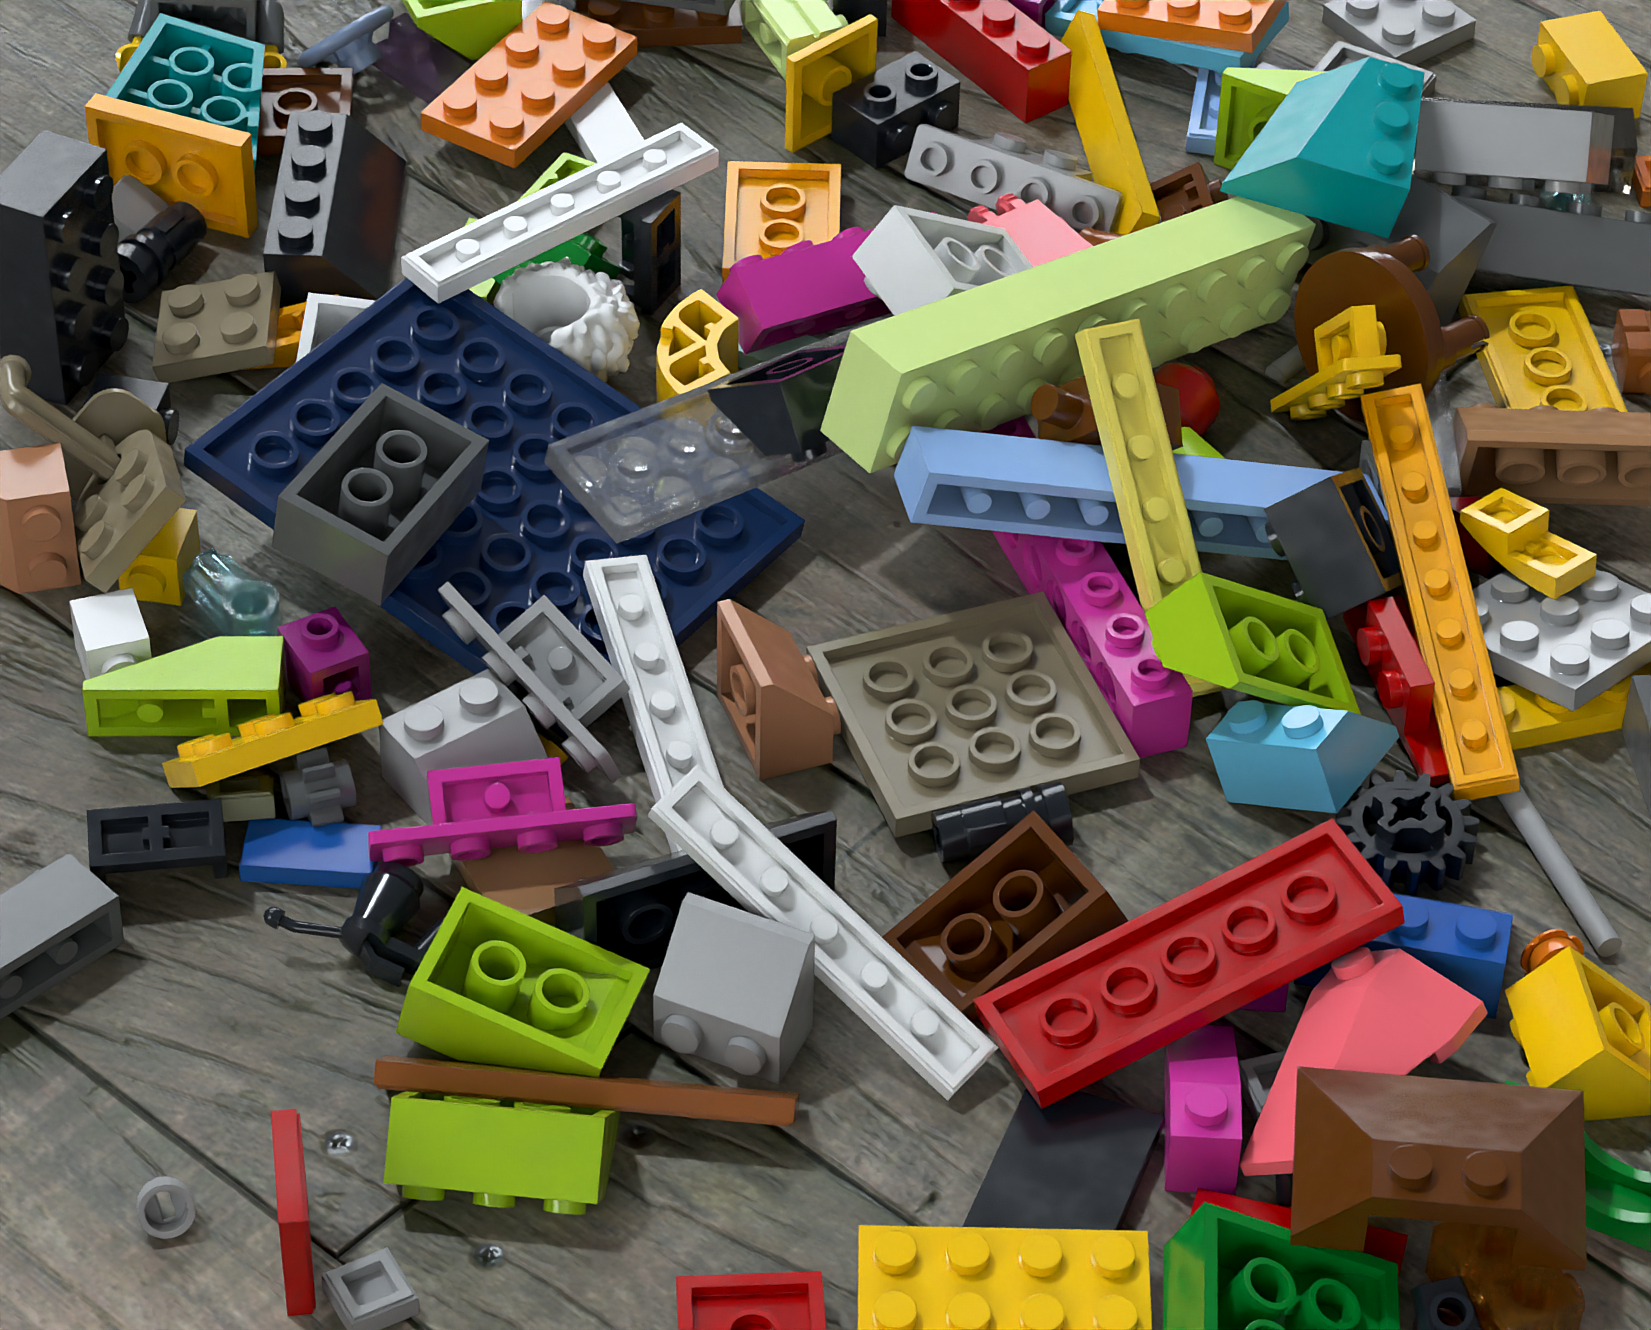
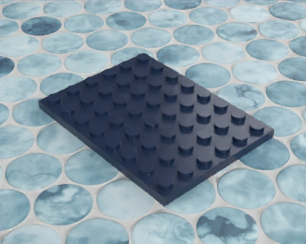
(524, 526)

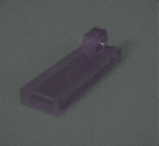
(417, 60)

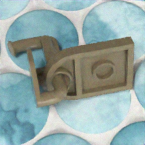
(114, 469)

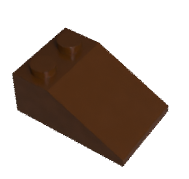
(1005, 916)

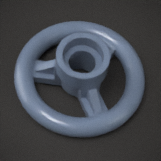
(350, 45)

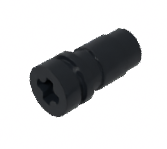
(158, 248)
(977, 825)

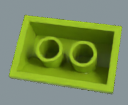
(466, 25)
(1250, 643)
(499, 1150)

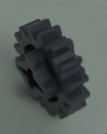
(1408, 830)

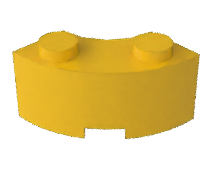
(696, 346)

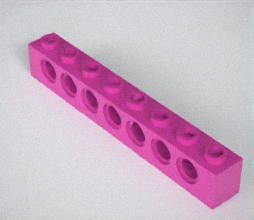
(1105, 629)

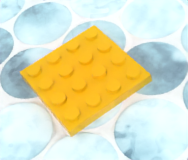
(1002, 1279)

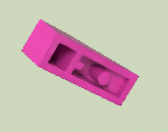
(1202, 1111)

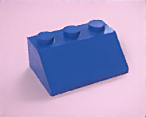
(1453, 940)

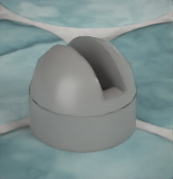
(149, 1207)

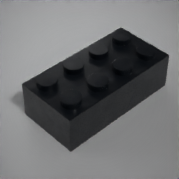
(60, 265)

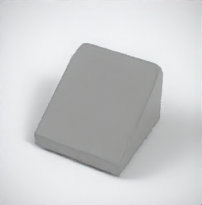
(134, 205)

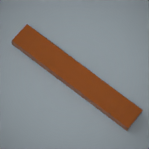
(587, 1091)

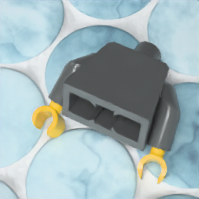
(248, 19)

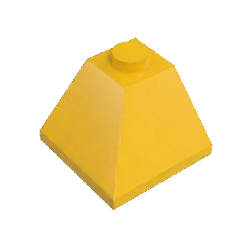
(819, 72)

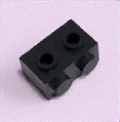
(882, 110)

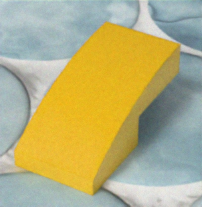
(1519, 539)

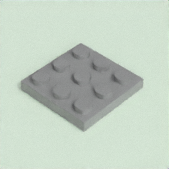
(1569, 644)

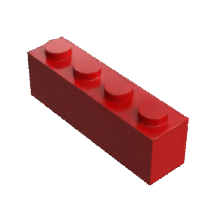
(995, 50)

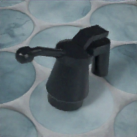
(382, 909)

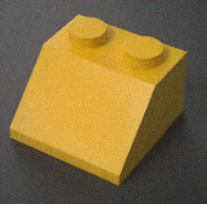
(1584, 1035)

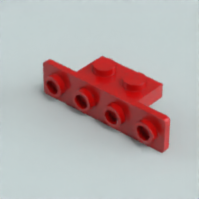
(1405, 686)

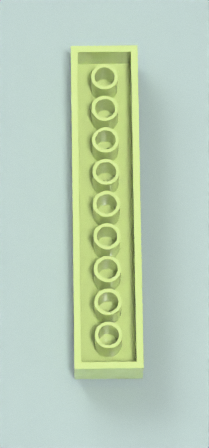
(991, 347)

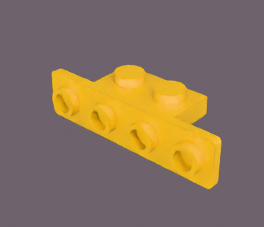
(1349, 360)

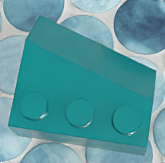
(196, 75)
(1338, 147)

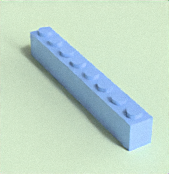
(1068, 492)

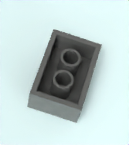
(380, 493)

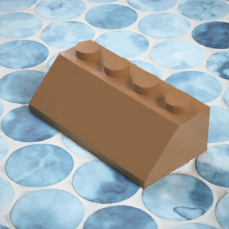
(1555, 454)

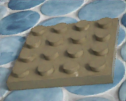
(971, 710)

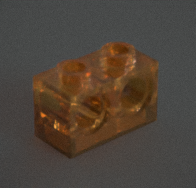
(1502, 1292)

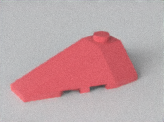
(1363, 1016)

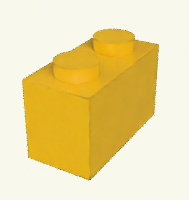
(1588, 63)

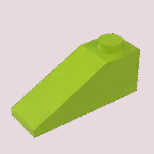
(190, 690)

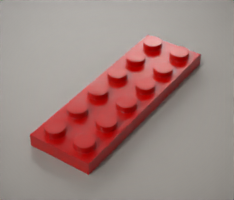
(1188, 962)

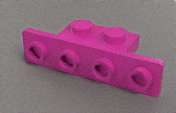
(497, 809)

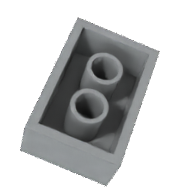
(1514, 146)

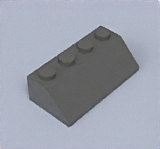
(1447, 226)

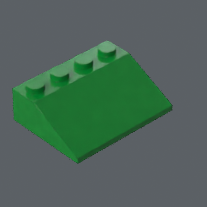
(1246, 1276)

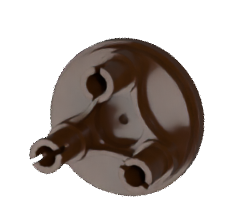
(1402, 304)

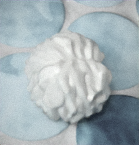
(574, 313)

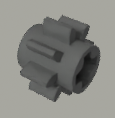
(318, 788)

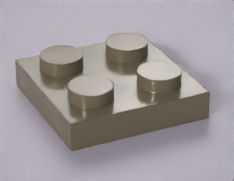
(217, 327)

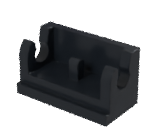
(652, 250)
(157, 837)

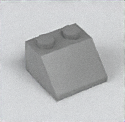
(455, 728)
(735, 989)

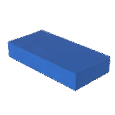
(305, 855)

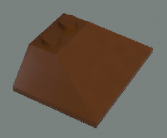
(1439, 1156)

